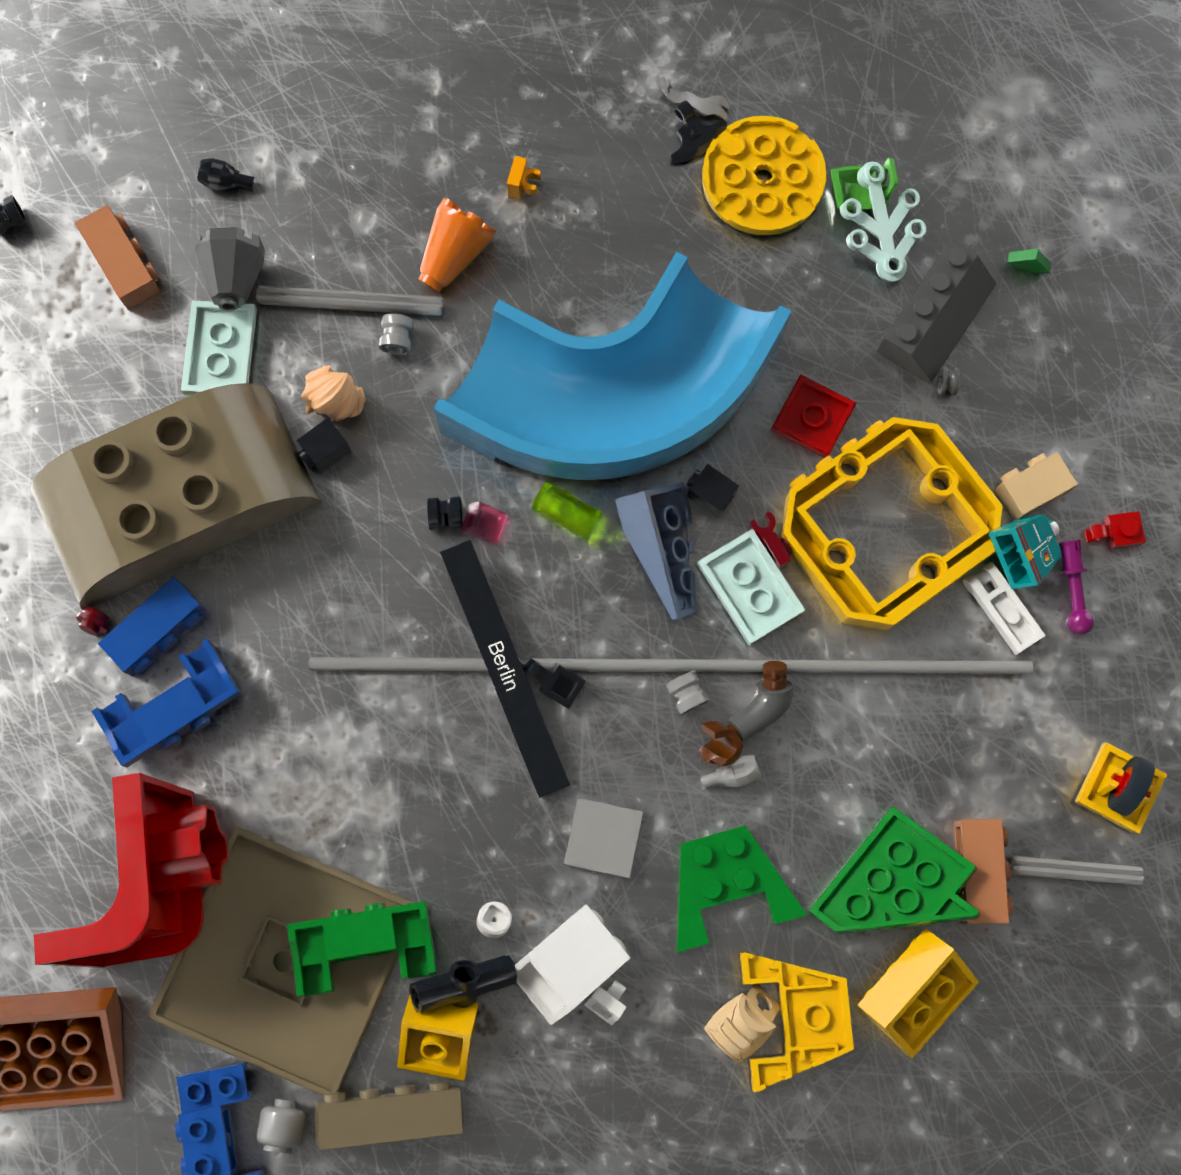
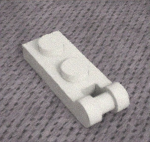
(1004, 608)

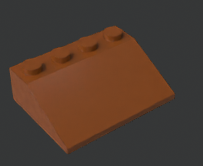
(61, 1049)

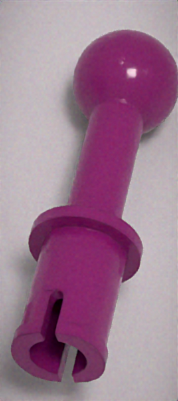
(1079, 620)

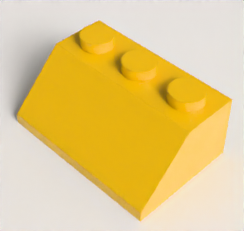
(919, 992)

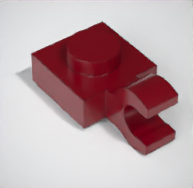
(777, 548)

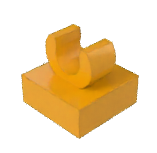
(518, 178)

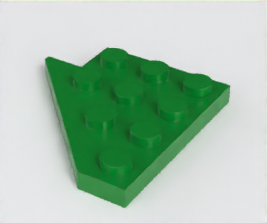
(897, 881)

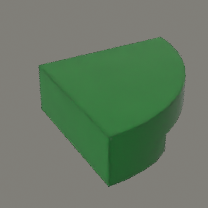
(1029, 261)

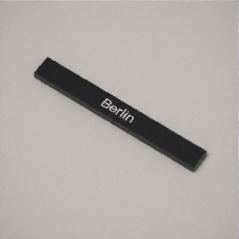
(505, 668)

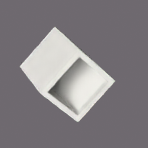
(570, 964)

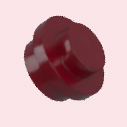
(93, 621)

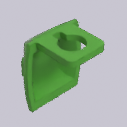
(847, 185)

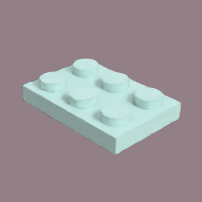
(218, 346)
(750, 587)

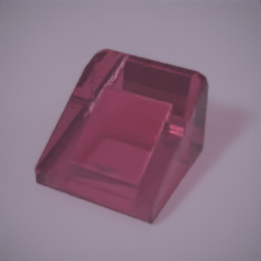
(483, 522)

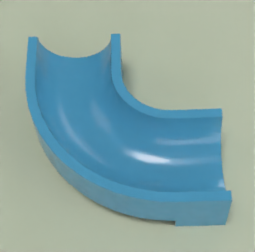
(612, 398)

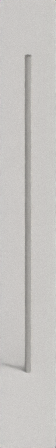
(681, 665)

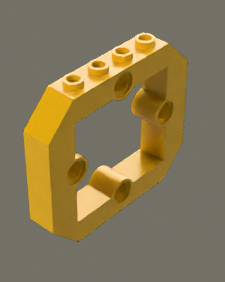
(937, 459)

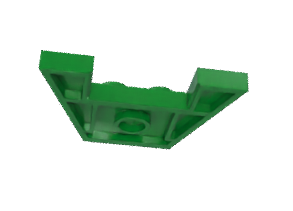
(721, 871)

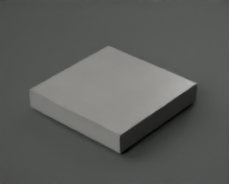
(603, 838)

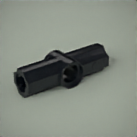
(463, 983)

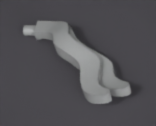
(709, 106)

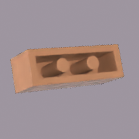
(119, 256)
(983, 845)

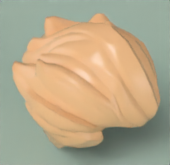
(333, 394)

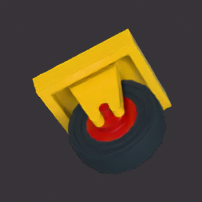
(1121, 788)

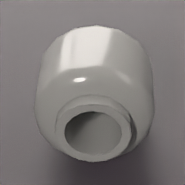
(281, 1126)

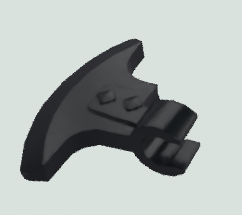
(694, 134)

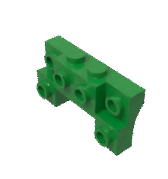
(358, 936)

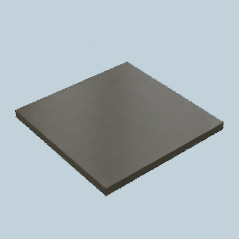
(239, 975)

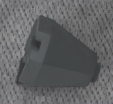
(229, 265)

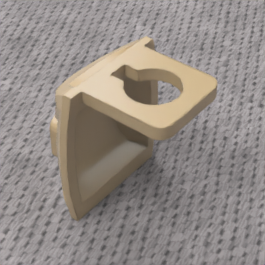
(741, 1025)

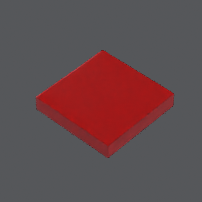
(813, 416)

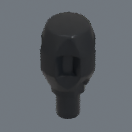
(221, 175)

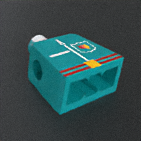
(1027, 549)

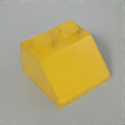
(437, 1040)

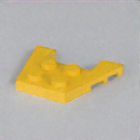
(812, 1014)

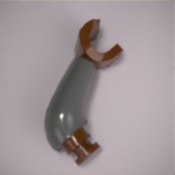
(768, 704)

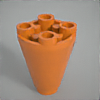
(452, 244)

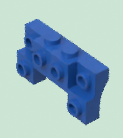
(171, 714)
(206, 1121)

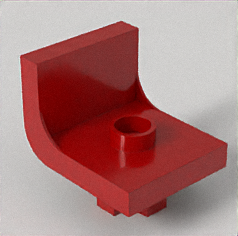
(164, 861)

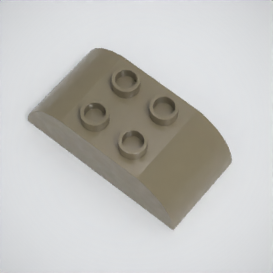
(171, 489)

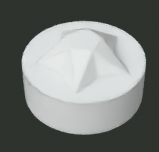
(494, 919)

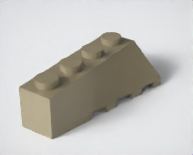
(387, 1117)

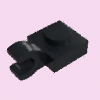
(558, 683)

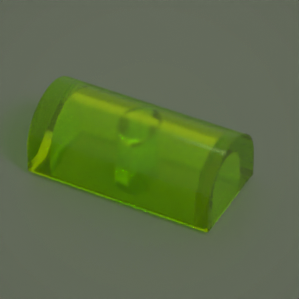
(566, 511)

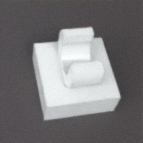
(606, 1003)

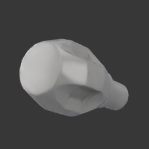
(740, 773)

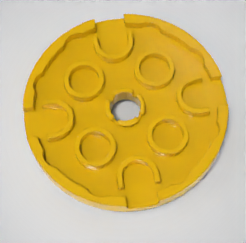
(767, 145)

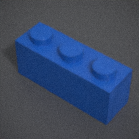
(153, 627)

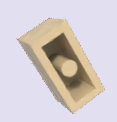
(1036, 486)

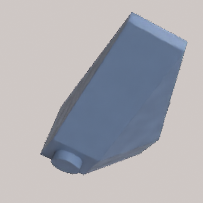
(658, 533)

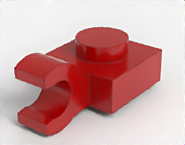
(1119, 529)

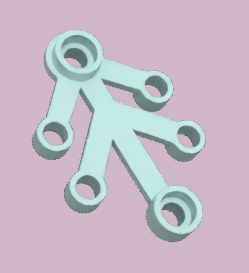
(882, 226)

